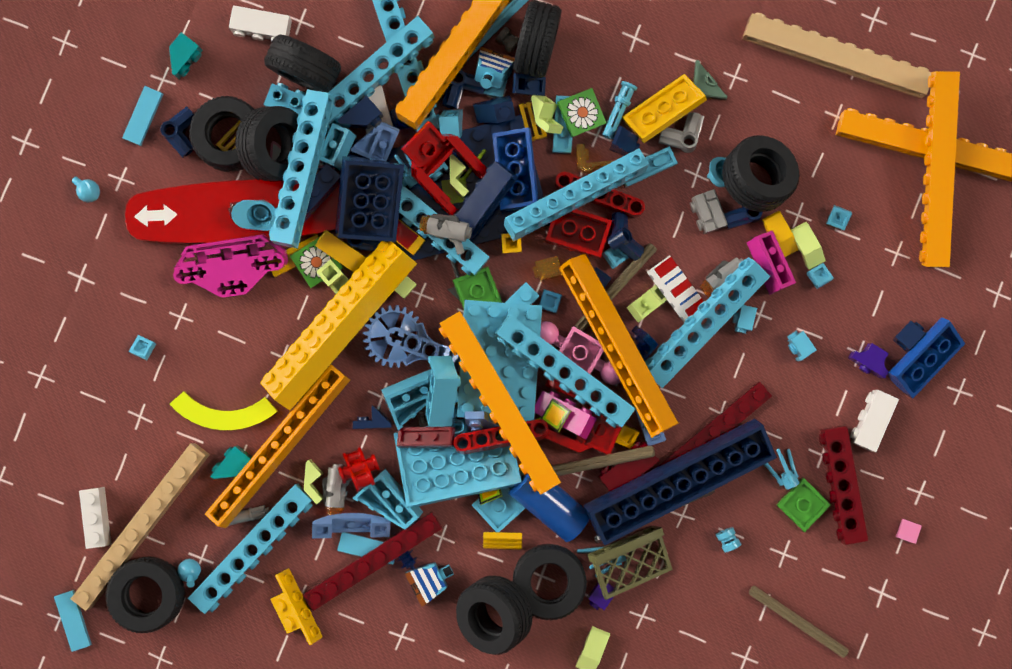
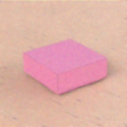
(908, 531)

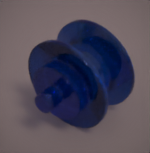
(407, 560)

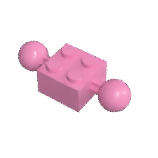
(580, 349)

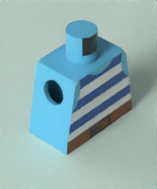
(493, 68)
(428, 581)

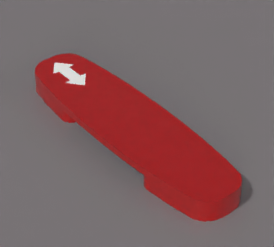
(202, 216)

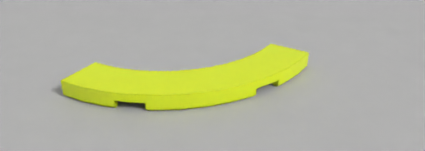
(220, 419)

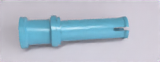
(624, 101)

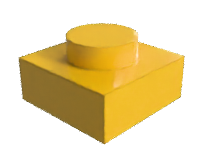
(627, 436)

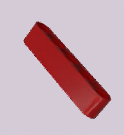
(607, 202)
(492, 442)

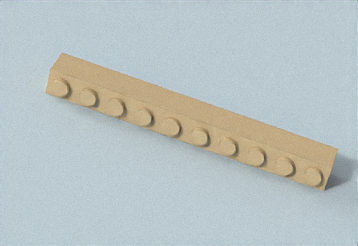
(837, 55)
(140, 525)

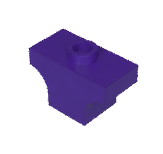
(871, 360)

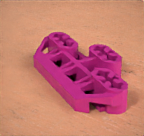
(233, 268)

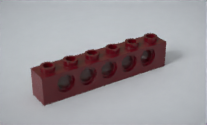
(858, 531)

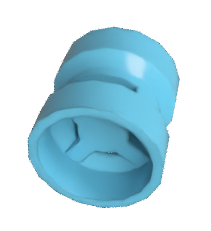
(728, 539)

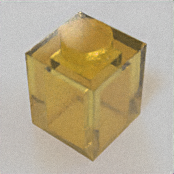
(547, 269)

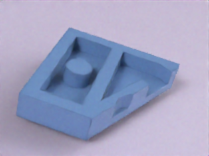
(377, 143)
(479, 421)

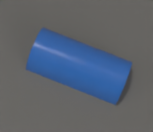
(515, 152)
(926, 358)
(553, 508)

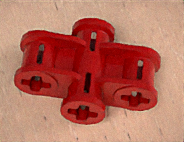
(358, 469)

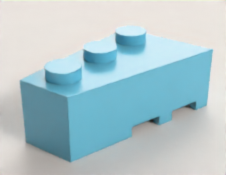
(442, 391)
(407, 397)
(389, 500)

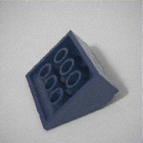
(369, 199)

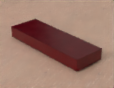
(425, 437)

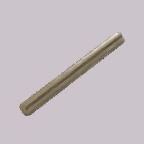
(622, 280)
(604, 460)
(798, 621)

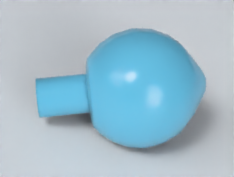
(86, 190)
(189, 571)

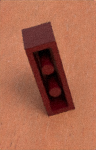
(622, 473)

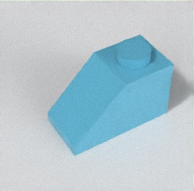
(451, 122)

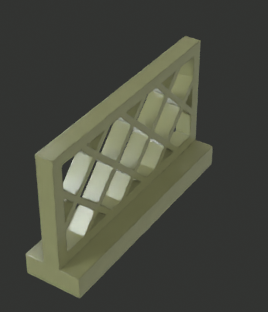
(625, 546)

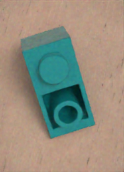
(183, 54)
(233, 463)

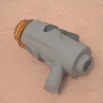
(446, 227)
(718, 276)
(334, 491)

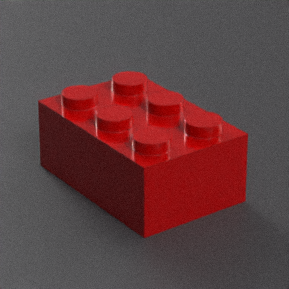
(580, 233)

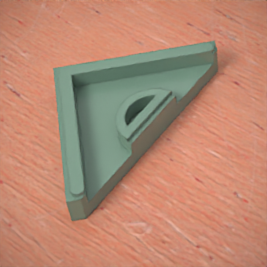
(706, 83)

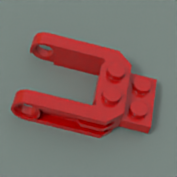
(428, 152)
(601, 437)

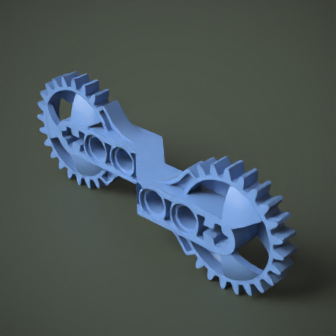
(397, 353)

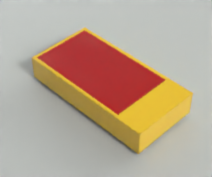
(408, 238)

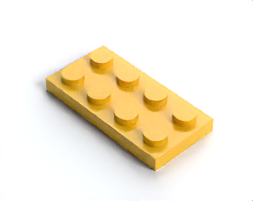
(664, 108)

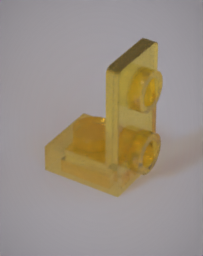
(583, 155)

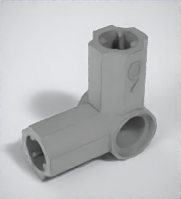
(676, 138)

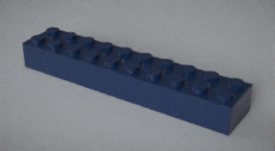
(680, 481)

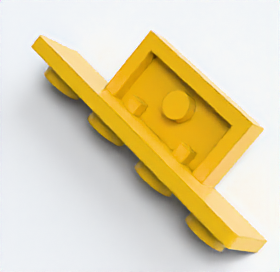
(293, 608)

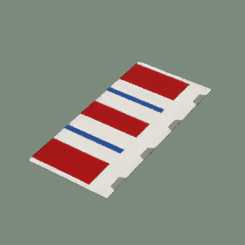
(675, 287)

